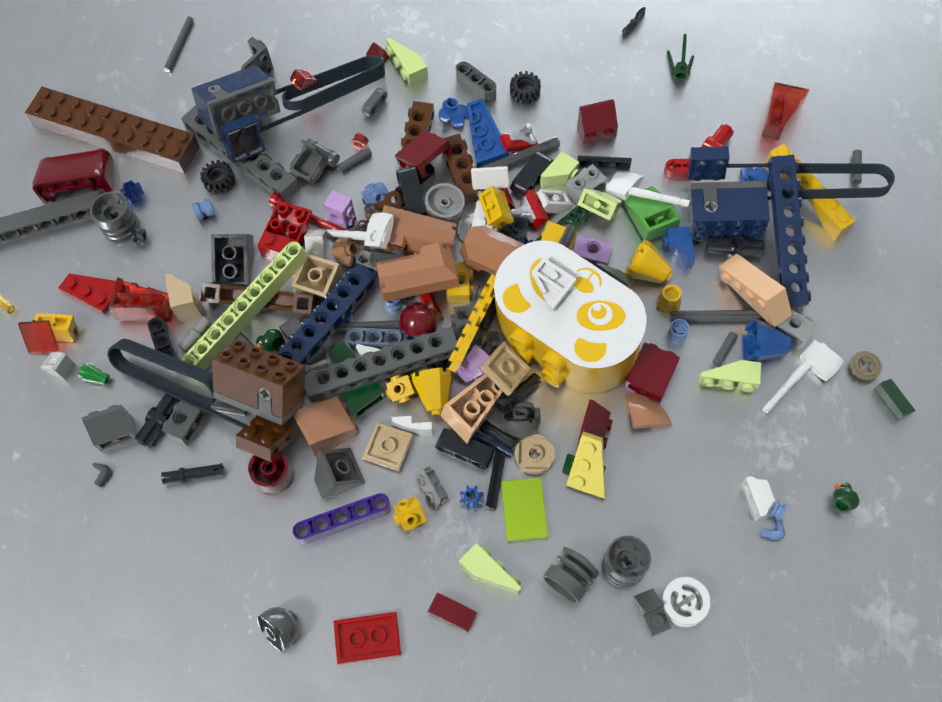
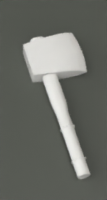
(626, 183)
(377, 232)
(819, 360)

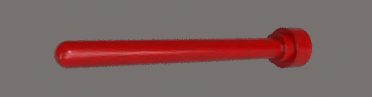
(325, 223)

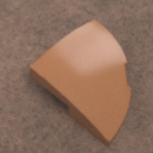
(646, 412)

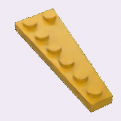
(470, 329)

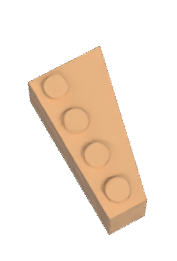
(757, 289)
(471, 407)

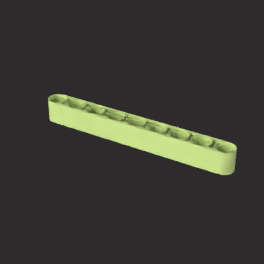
(247, 300)

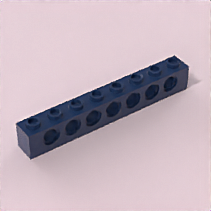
(788, 165)
(364, 280)

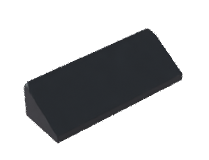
(601, 162)

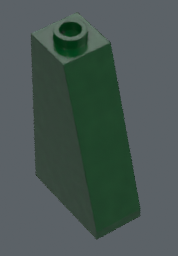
(362, 398)

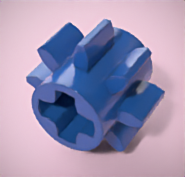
(474, 502)

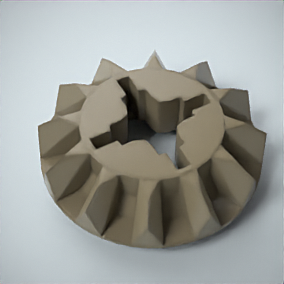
(866, 358)

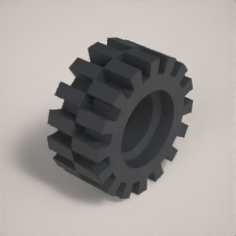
(525, 79)
(222, 184)

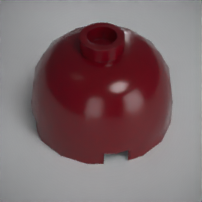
(417, 320)

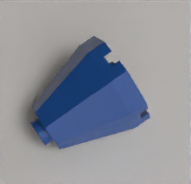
(764, 342)

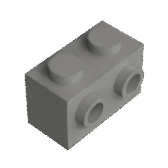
(587, 178)

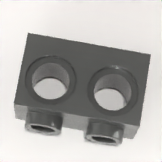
(462, 311)

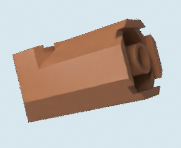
(416, 230)
(486, 249)
(417, 274)

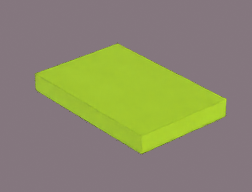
(524, 510)

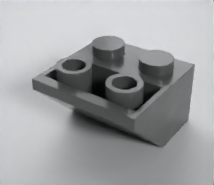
(110, 427)

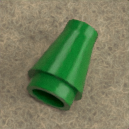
(91, 373)

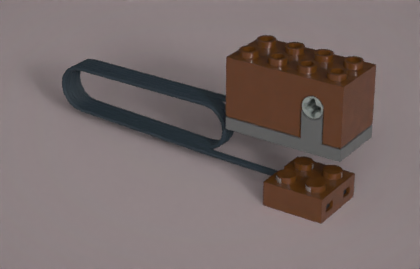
(239, 376)

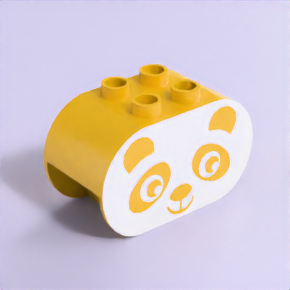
(589, 335)

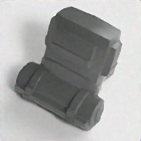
(312, 160)

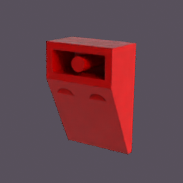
(285, 225)

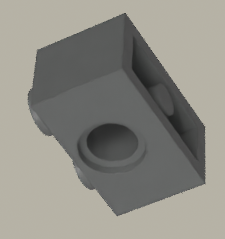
(185, 431)

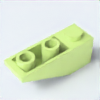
(409, 62)
(737, 375)
(484, 569)

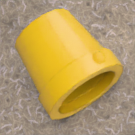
(669, 299)

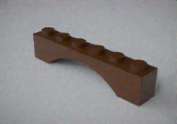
(281, 300)

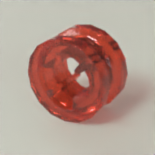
(359, 141)

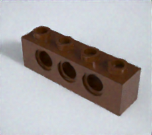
(420, 119)
(456, 163)

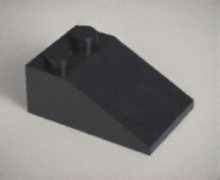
(232, 258)

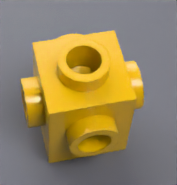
(407, 388)
(409, 513)

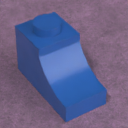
(679, 242)

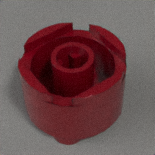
(275, 480)

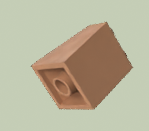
(326, 424)

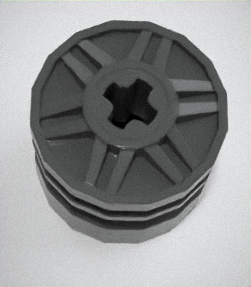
(114, 215)
(636, 558)
(573, 571)

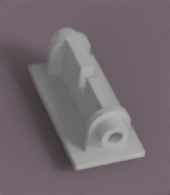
(427, 479)

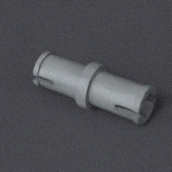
(194, 334)

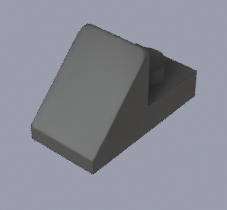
(652, 612)

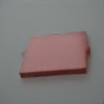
(38, 336)

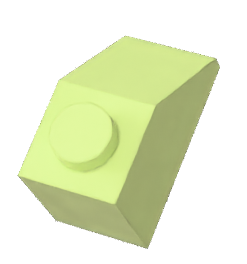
(559, 171)
(600, 203)

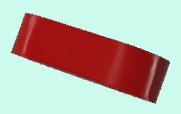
(679, 165)

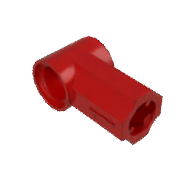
(720, 137)

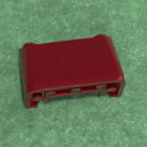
(73, 172)

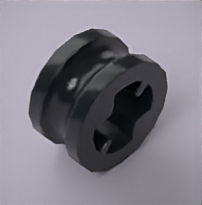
(139, 236)

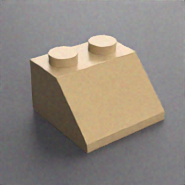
(317, 276)
(183, 300)

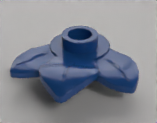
(453, 112)
(752, 174)

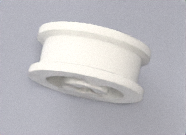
(695, 616)

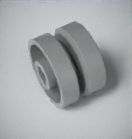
(445, 203)

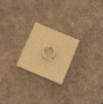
(505, 368)
(388, 446)

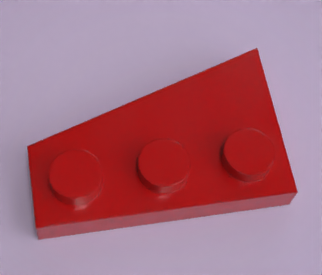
(89, 290)

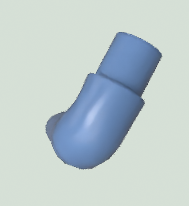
(777, 534)

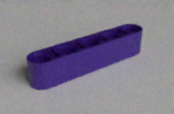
(332, 518)

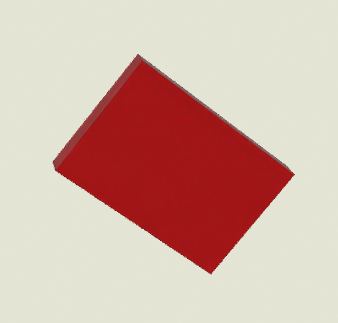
(367, 638)

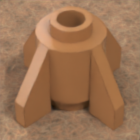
(345, 250)

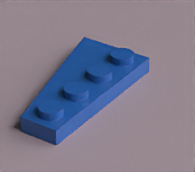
(484, 134)

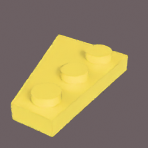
(588, 466)

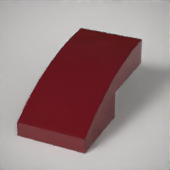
(452, 612)

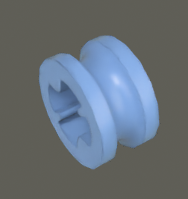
(778, 510)

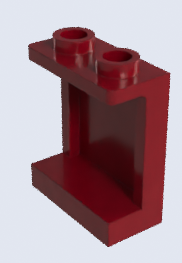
(422, 152)
(652, 372)

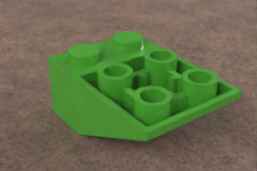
(651, 216)

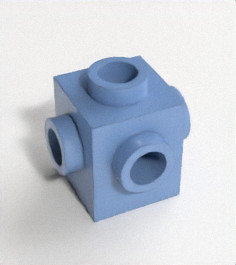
(374, 193)

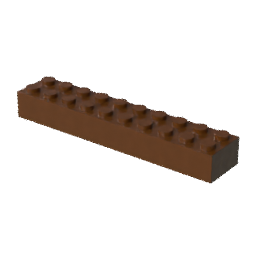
(113, 129)

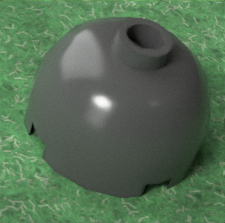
(521, 419)
(279, 626)

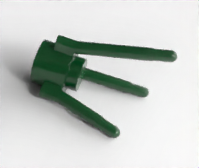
(681, 70)

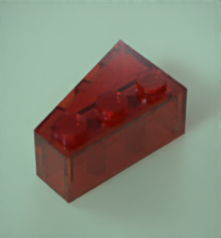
(781, 109)
(138, 303)

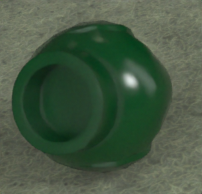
(271, 340)
(845, 498)

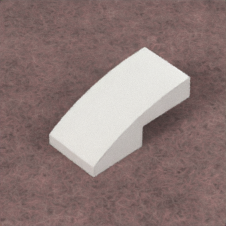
(406, 424)

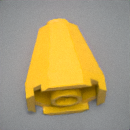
(648, 264)
(433, 388)

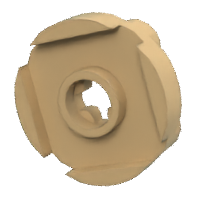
(526, 462)

